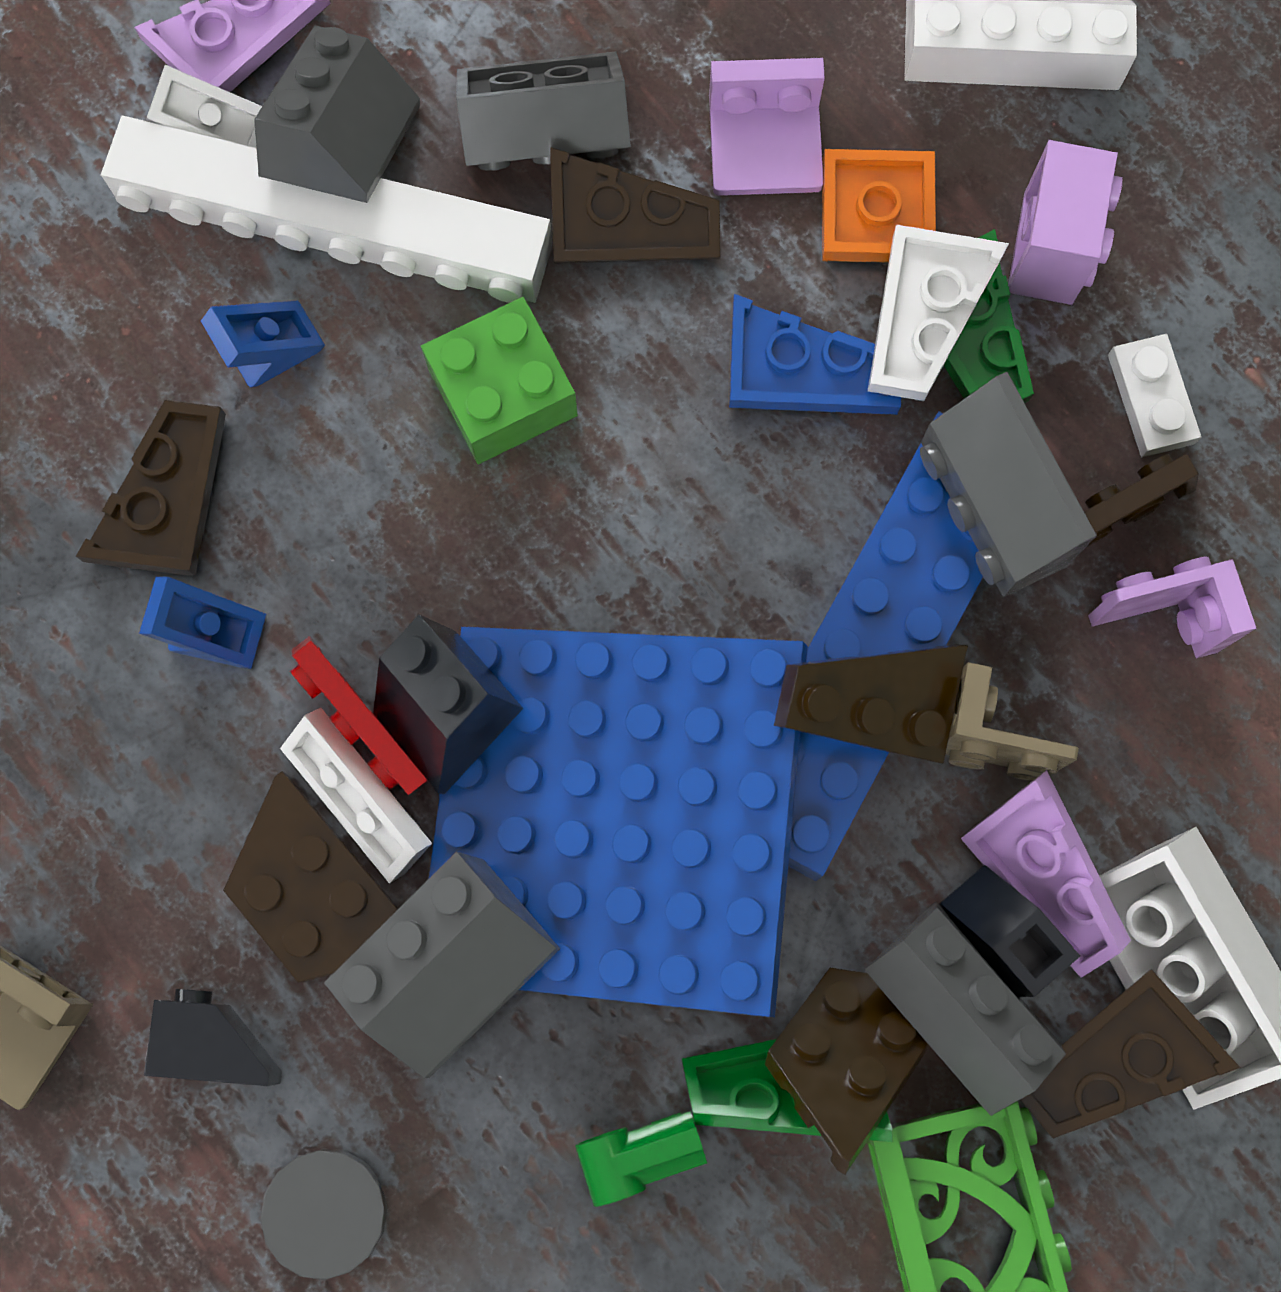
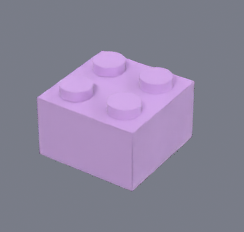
(1065, 222)

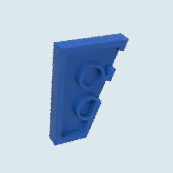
(799, 366)

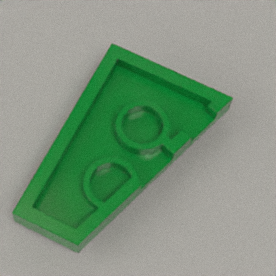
(990, 342)
(739, 1092)

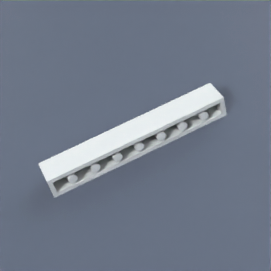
(397, 228)

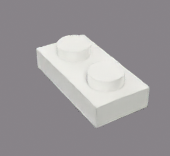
(202, 108)
(1154, 395)

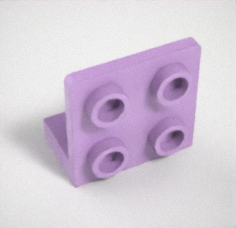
(766, 126)
(1208, 597)

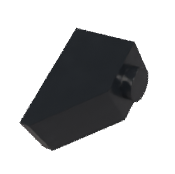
(205, 1043)

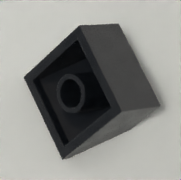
(440, 701)

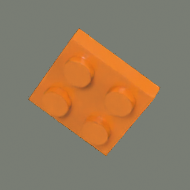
(871, 194)

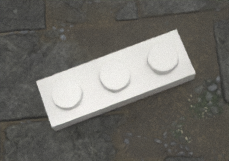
(355, 795)

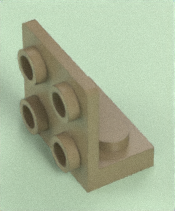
(975, 745)
(35, 1027)

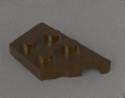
(304, 886)
(845, 1060)

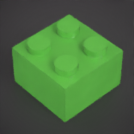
(500, 380)

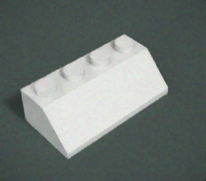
(1021, 42)
(1206, 952)

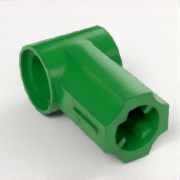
(626, 1160)

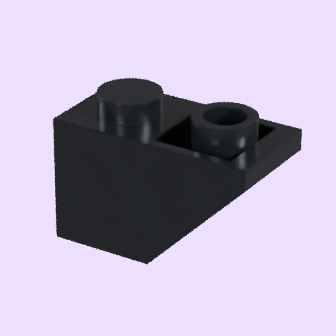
(1009, 932)

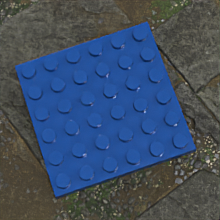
(638, 811)

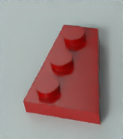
(354, 718)

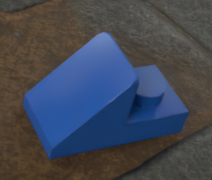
(262, 337)
(202, 623)

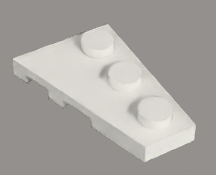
(926, 304)

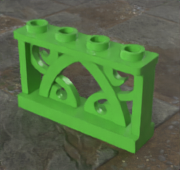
(907, 1179)

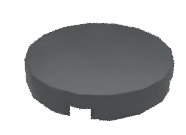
(323, 1214)

